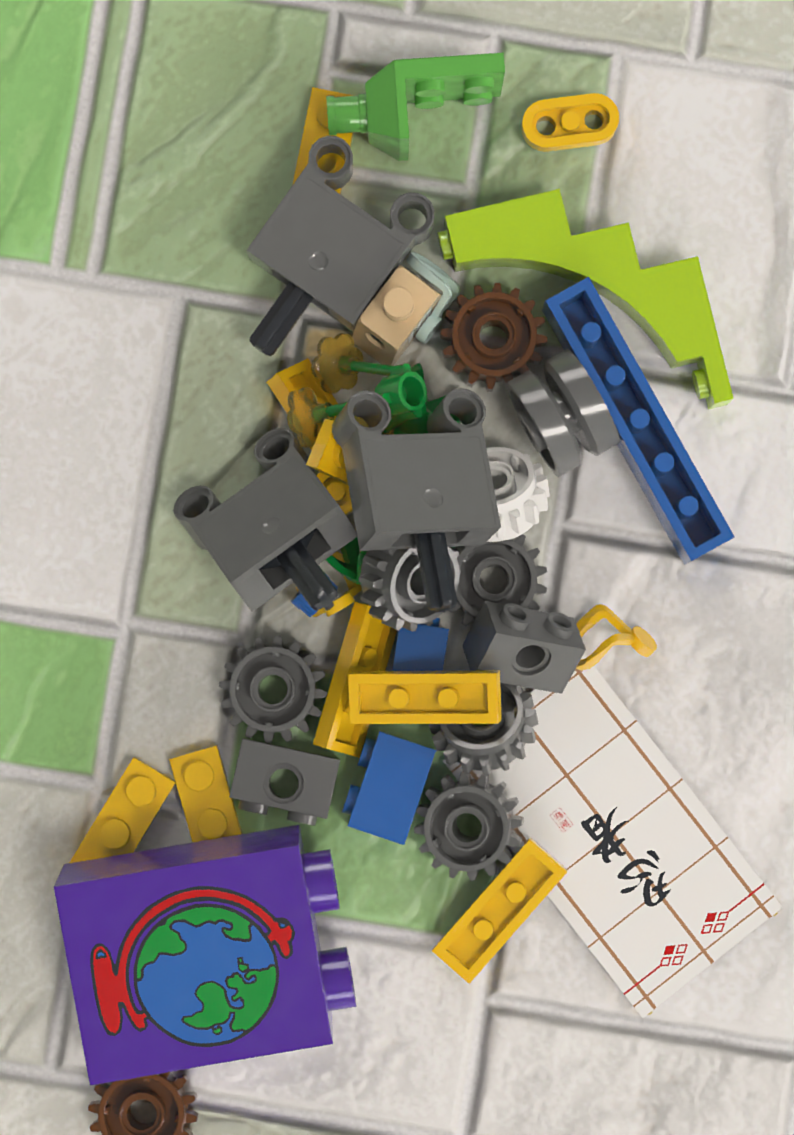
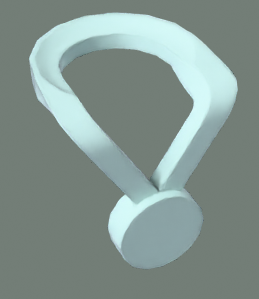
(444, 282)

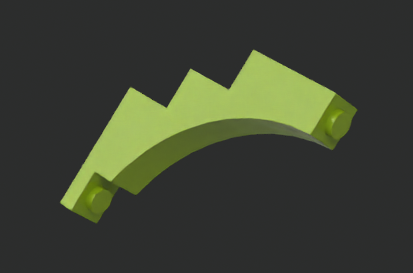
(662, 299)

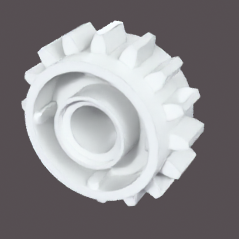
(519, 491)

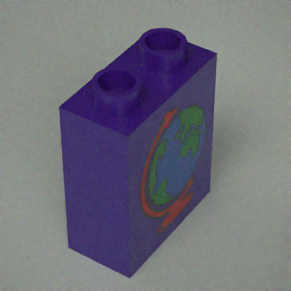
(201, 953)

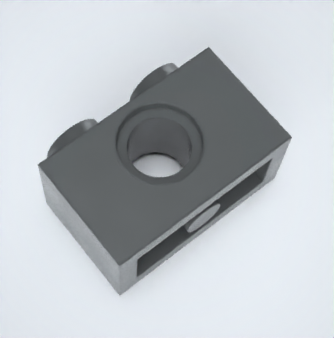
(525, 645)
(258, 763)

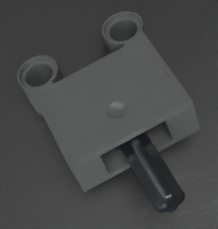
(329, 248)
(420, 487)
(272, 527)

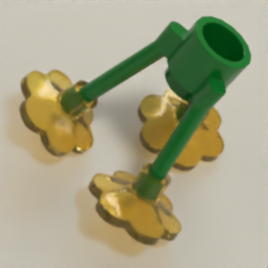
(338, 369)

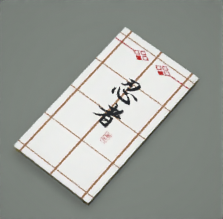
(645, 862)

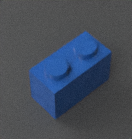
(389, 787)

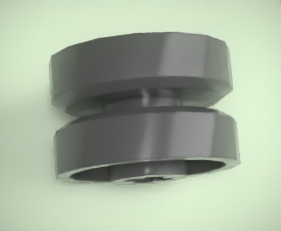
(565, 412)

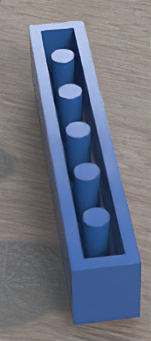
(642, 425)

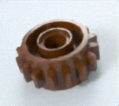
(493, 310)
(161, 1090)

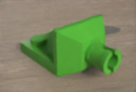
(419, 81)

